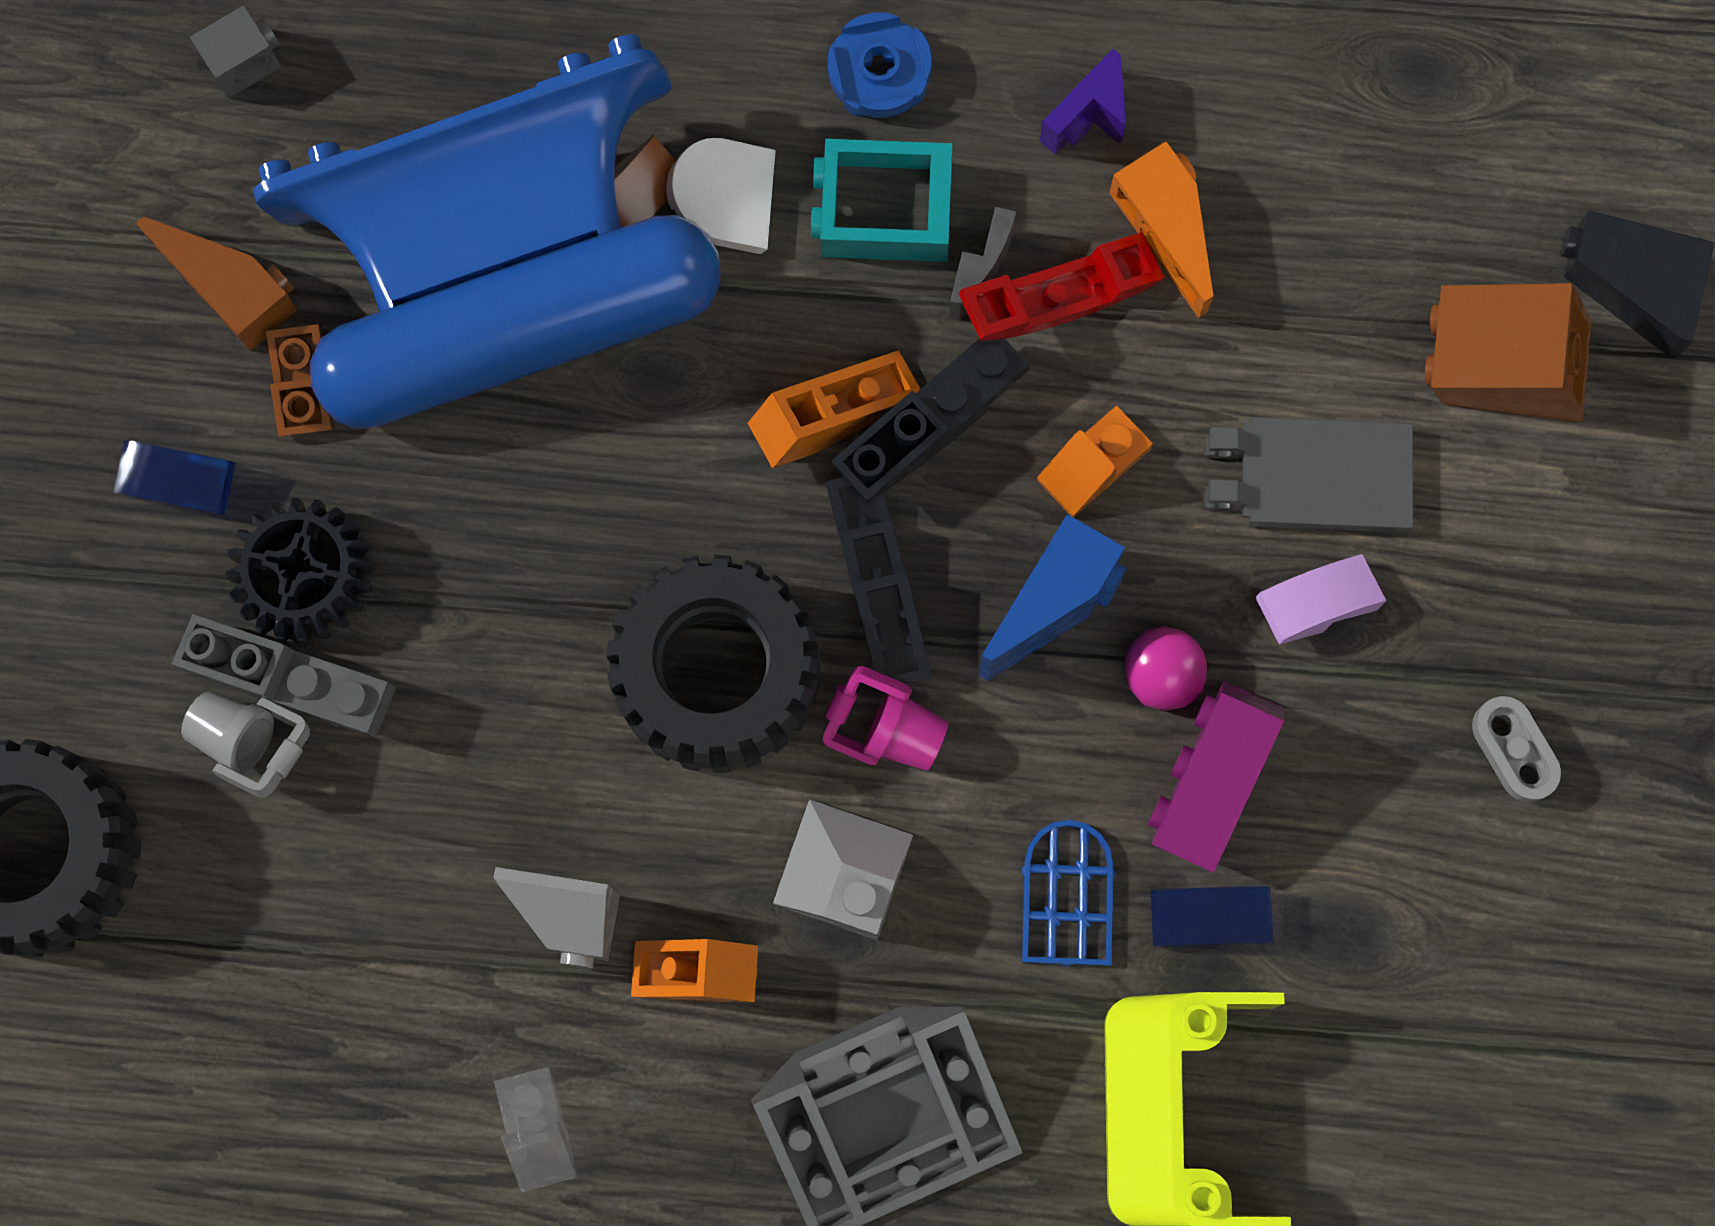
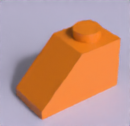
(695, 970)

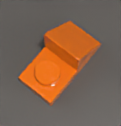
(1094, 461)

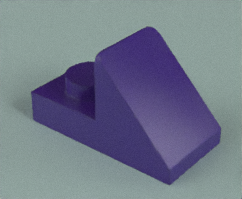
(1094, 98)

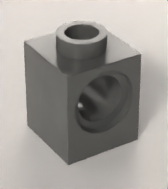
(238, 50)

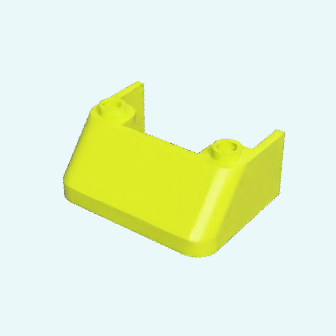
(1146, 1109)

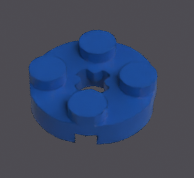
(865, 91)

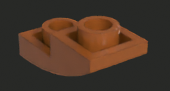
(293, 398)

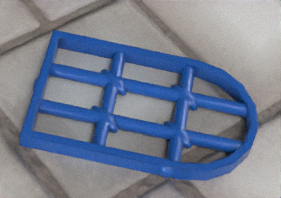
(1081, 915)

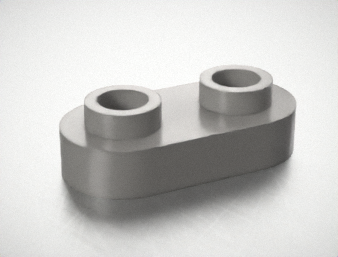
(1520, 747)

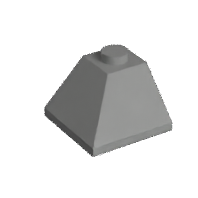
(843, 869)
(565, 913)

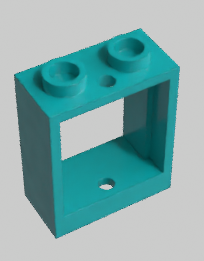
(883, 243)

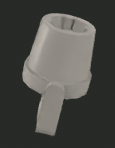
(239, 736)

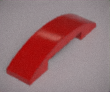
(1061, 293)

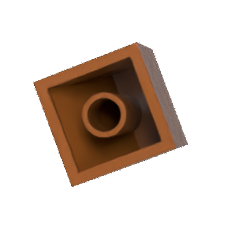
(1511, 349)

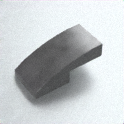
(978, 269)

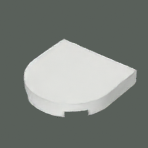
(725, 191)

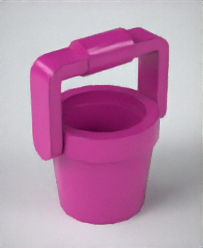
(899, 731)

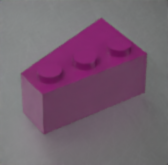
(1216, 775)

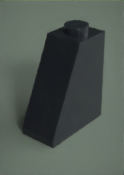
(1640, 275)

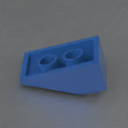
(1059, 594)

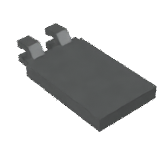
(1316, 474)

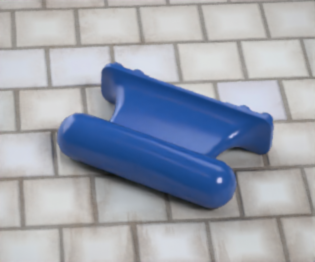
(494, 243)

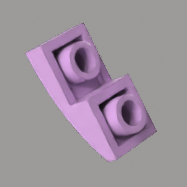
(1320, 597)

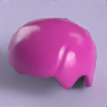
(1165, 668)

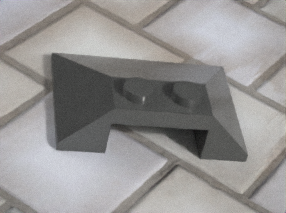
(884, 1115)

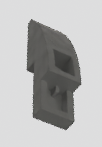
(284, 676)

